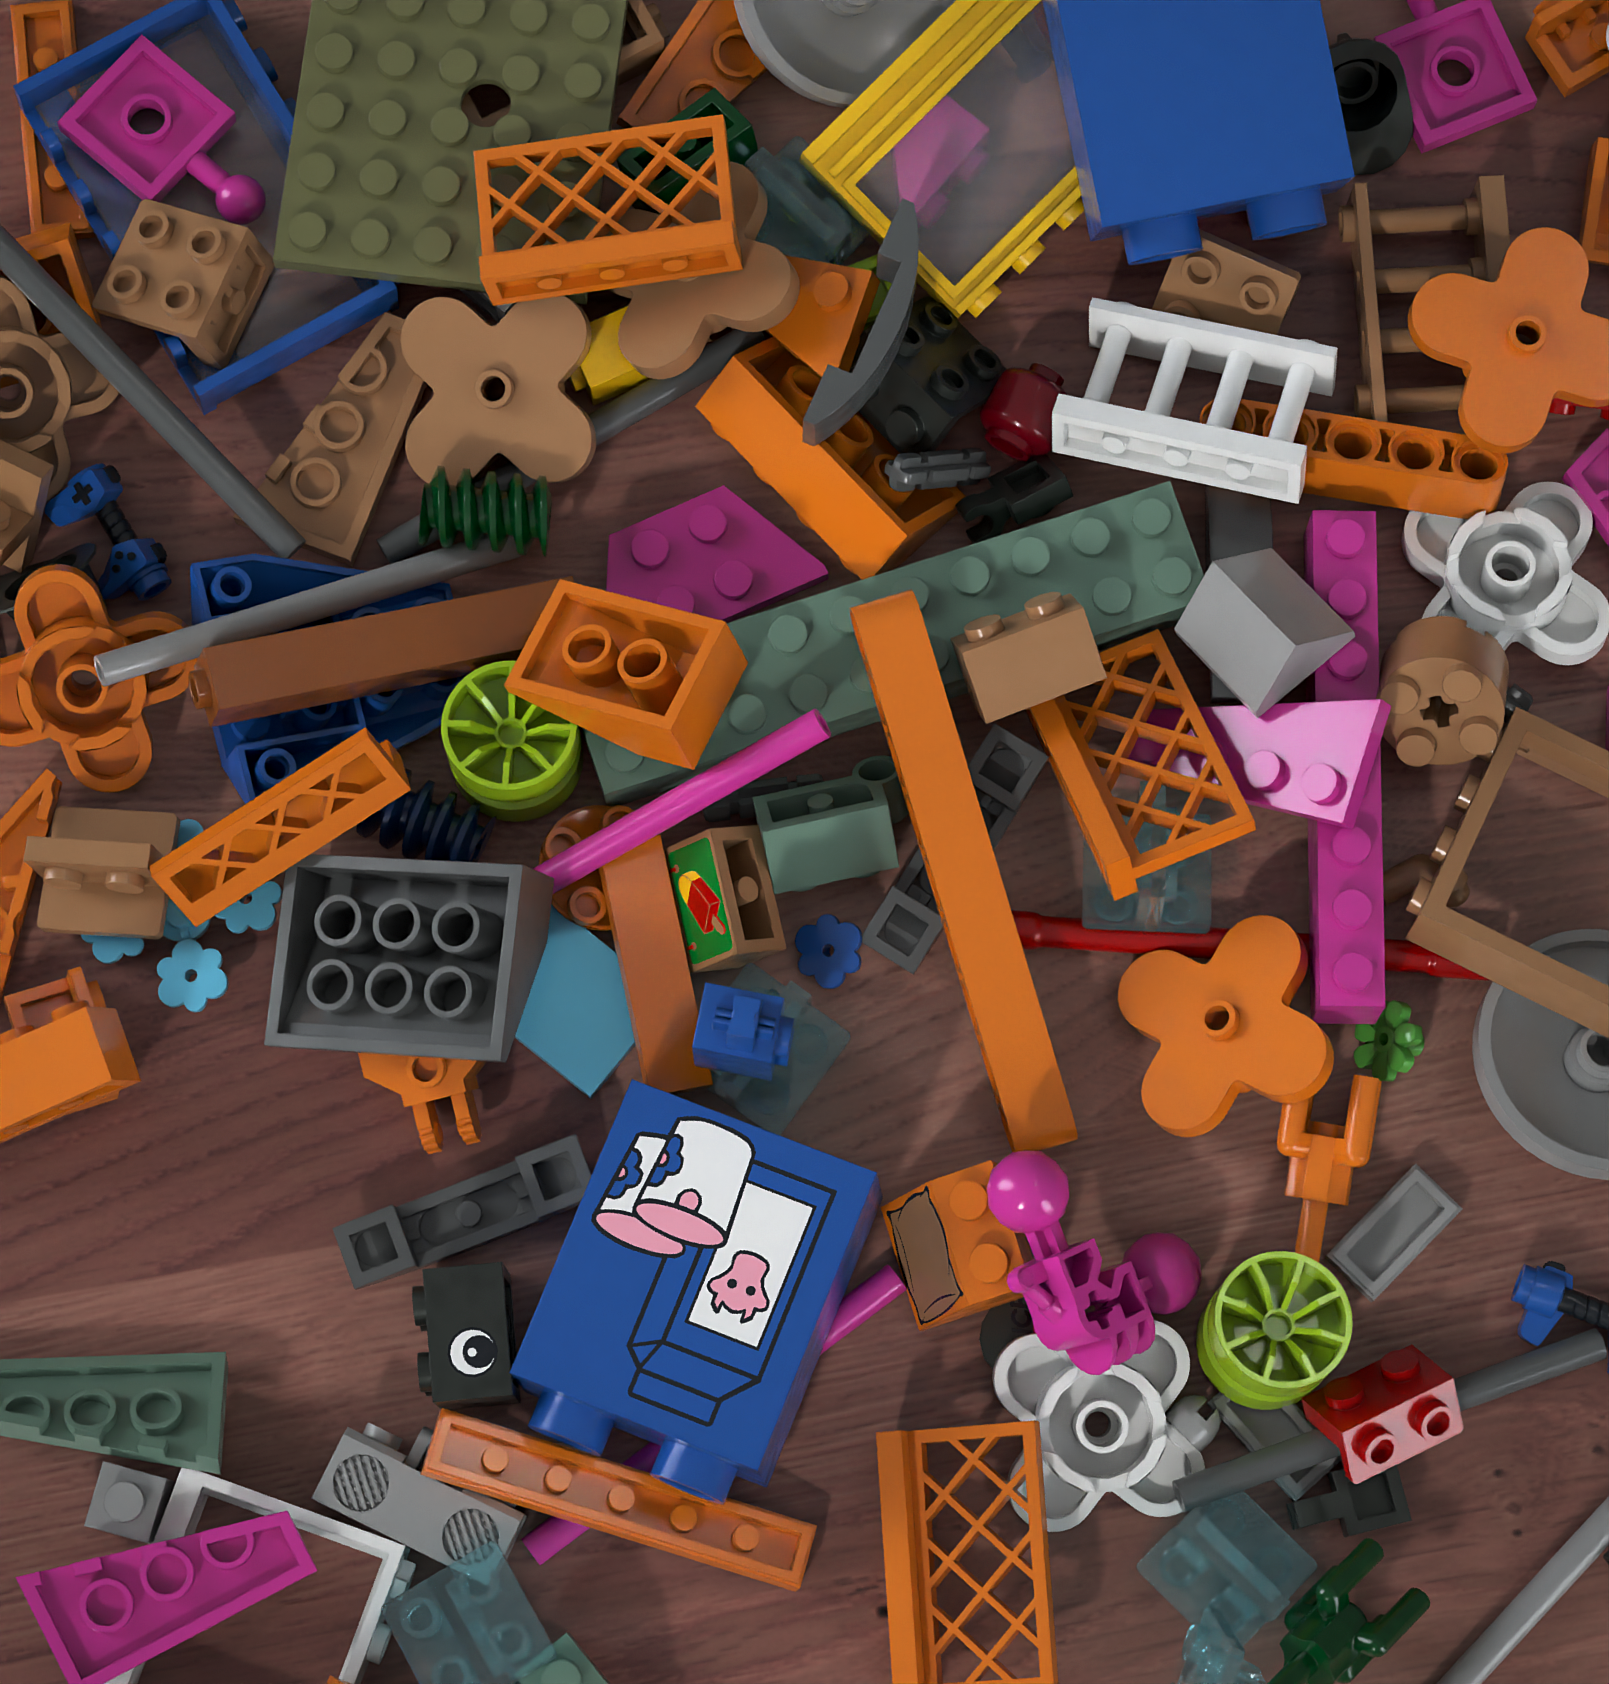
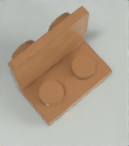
(186, 279)

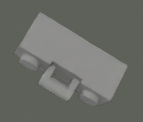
(387, 1493)

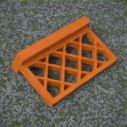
(599, 259)
(1090, 792)
(911, 1551)

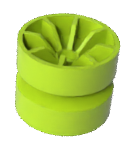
(508, 750)
(1274, 1330)

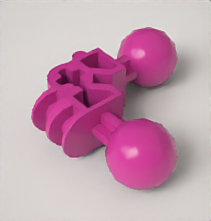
(1156, 1274)

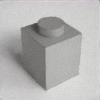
(128, 1502)

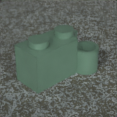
(832, 827)

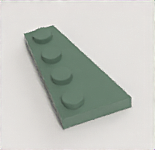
(121, 1405)

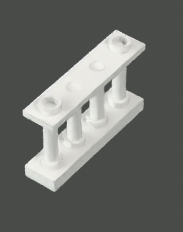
(1185, 448)

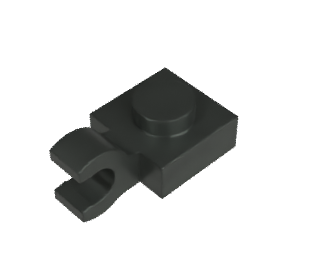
(1020, 492)
(1359, 1506)

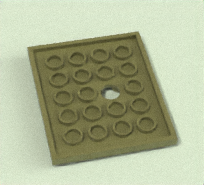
(387, 155)

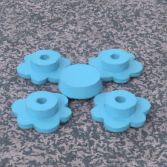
(188, 954)

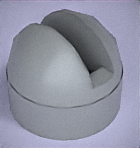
(1191, 1424)

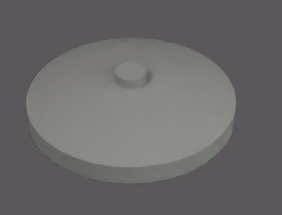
(833, 46)
(1546, 1071)

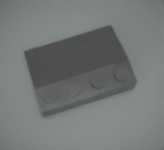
(406, 956)

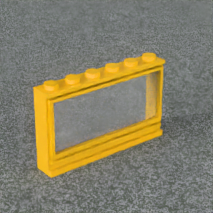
(969, 136)

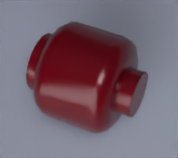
(1021, 411)

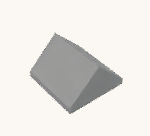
(1260, 627)

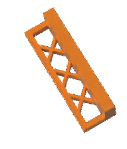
(322, 804)

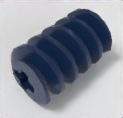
(429, 826)

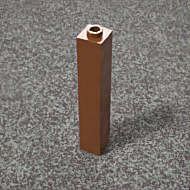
(365, 654)

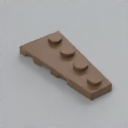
(347, 448)

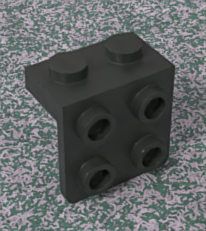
(931, 381)

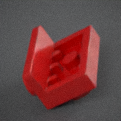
(1386, 1412)

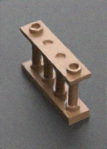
(1480, 215)

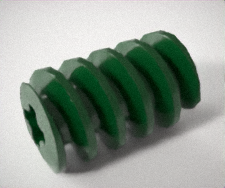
(485, 511)

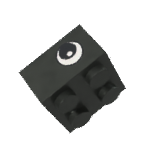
(468, 1336)

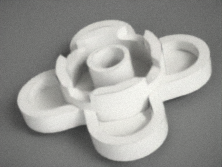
(1533, 547)
(1135, 1454)

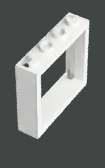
(391, 1580)

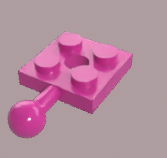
(1478, 40)
(159, 160)

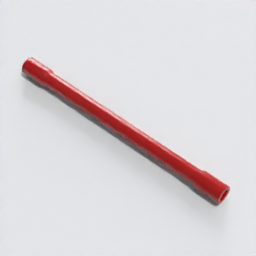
(1068, 933)

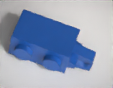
(742, 1032)

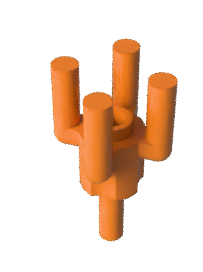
(1325, 1157)

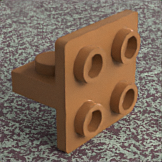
(1228, 287)
(101, 873)

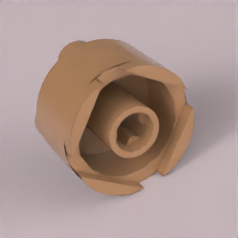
(1443, 692)

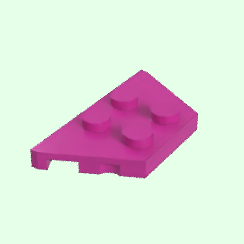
(710, 559)

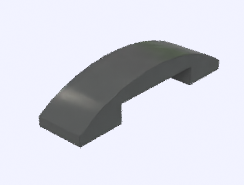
(845, 393)
(908, 916)
(464, 1214)

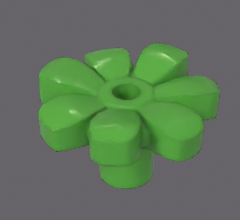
(1389, 1043)

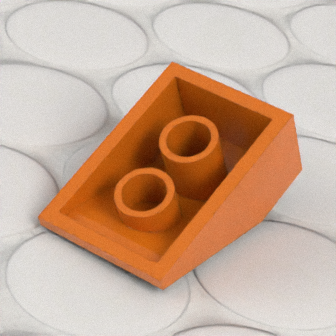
(630, 671)

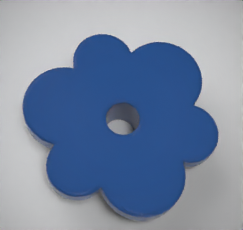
(815, 945)

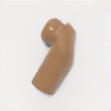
(1403, 878)

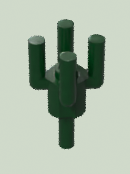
(1331, 1635)

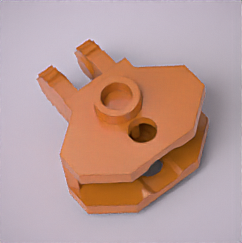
(425, 1080)

